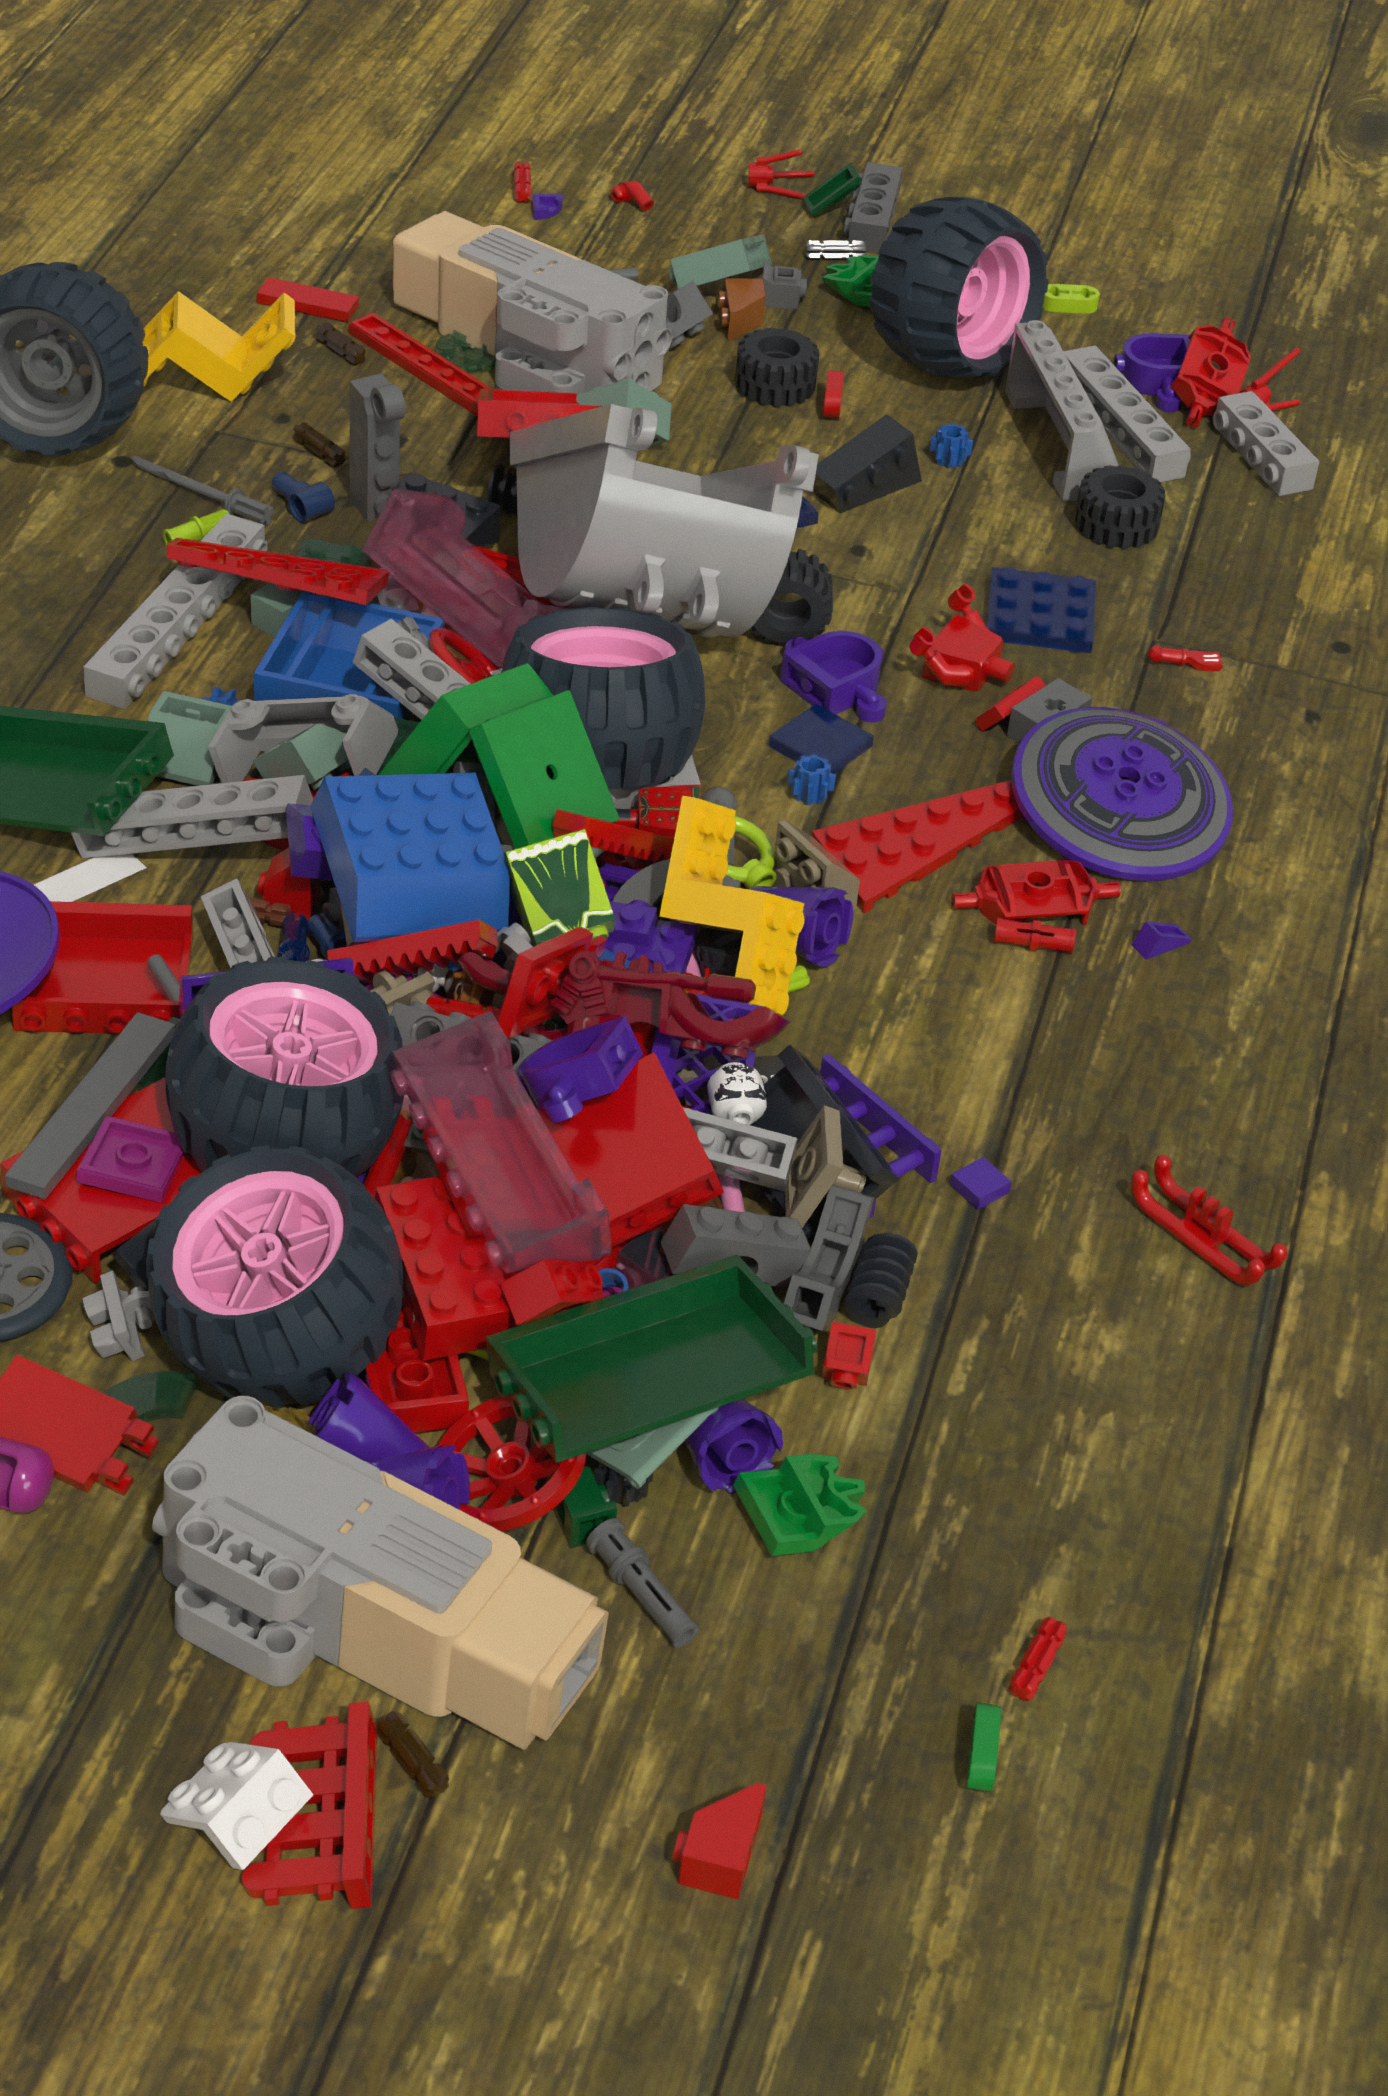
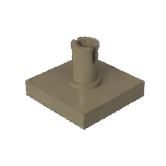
(818, 1167)

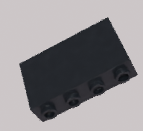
(793, 1103)

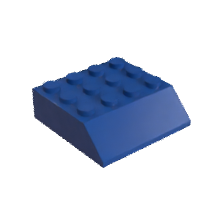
(317, 651)
(411, 852)

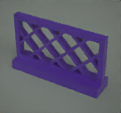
(668, 1050)

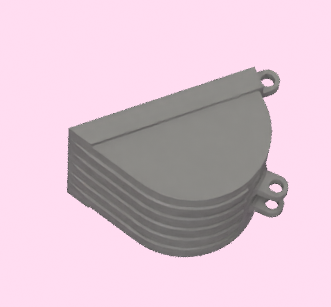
(648, 535)

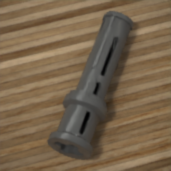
(630, 1567)

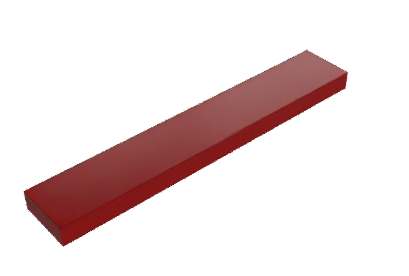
(418, 360)

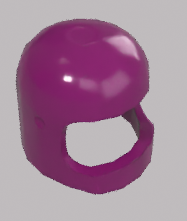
(24, 1476)

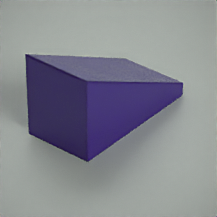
(1159, 938)

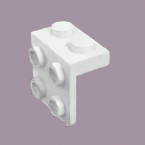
(239, 1799)

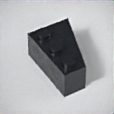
(868, 466)
(481, 516)

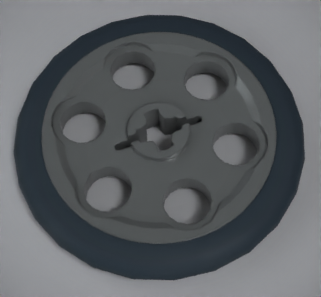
(43, 1259)

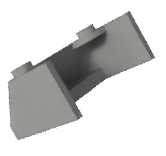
(265, 723)

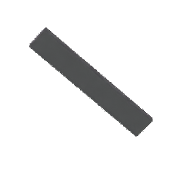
(83, 1112)

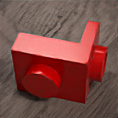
(848, 1355)

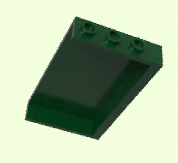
(75, 768)
(649, 1357)

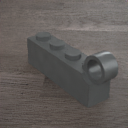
(374, 442)

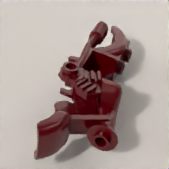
(607, 990)

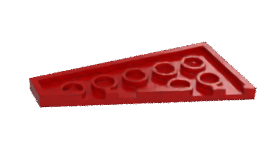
(288, 572)
(916, 839)

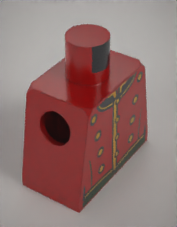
(657, 809)

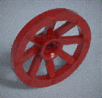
(510, 1469)

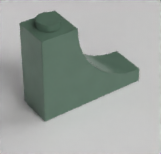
(720, 261)

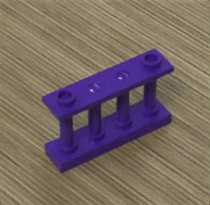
(883, 1122)

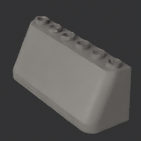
(1044, 378)

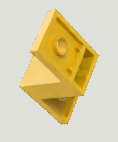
(213, 349)
(698, 898)

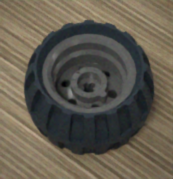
(31, 378)

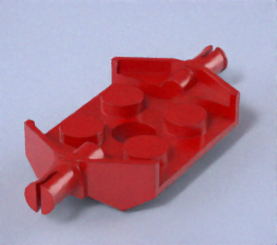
(1199, 381)
(1009, 893)

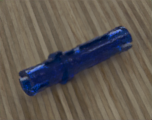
(294, 939)

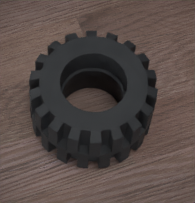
(776, 366)
(1120, 506)
(803, 617)

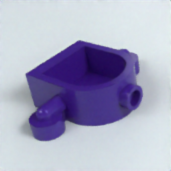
(1152, 364)
(836, 673)
(579, 1067)

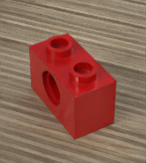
(551, 1288)

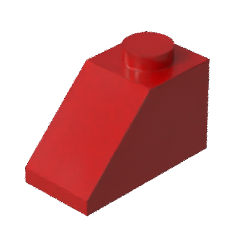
(281, 887)
(721, 1843)

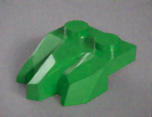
(853, 279)
(800, 1502)

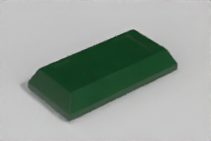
(832, 190)

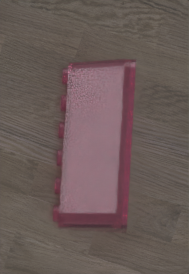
(499, 1148)

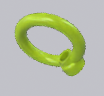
(754, 871)

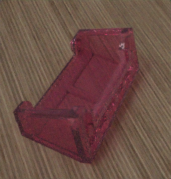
(425, 552)

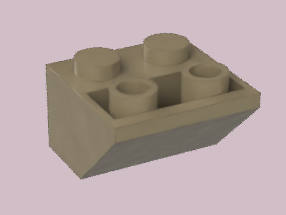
(808, 864)

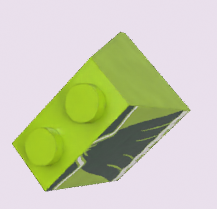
(559, 888)

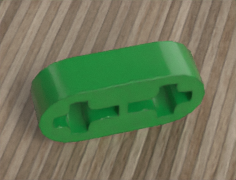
(983, 1747)

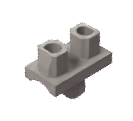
(125, 1314)

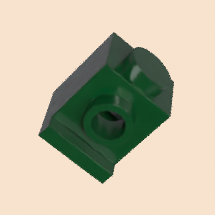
(584, 1509)

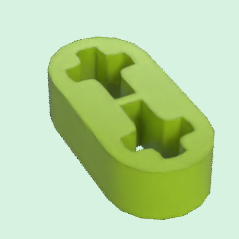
(1071, 299)

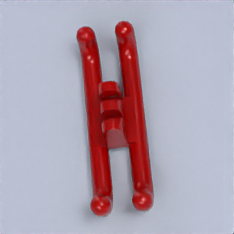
(1204, 1226)

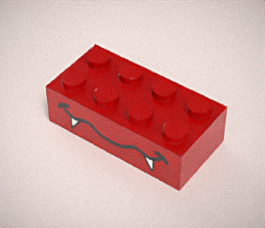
(447, 1277)

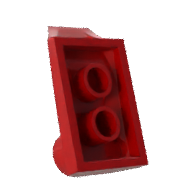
(420, 1392)

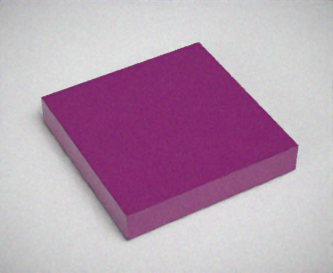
(131, 1159)

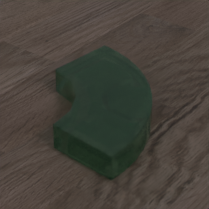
(157, 1394)

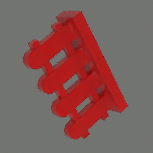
(331, 1827)

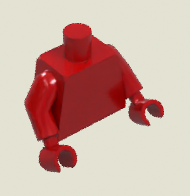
(965, 649)

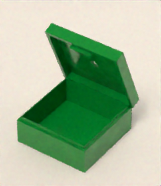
(515, 733)

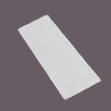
(89, 877)

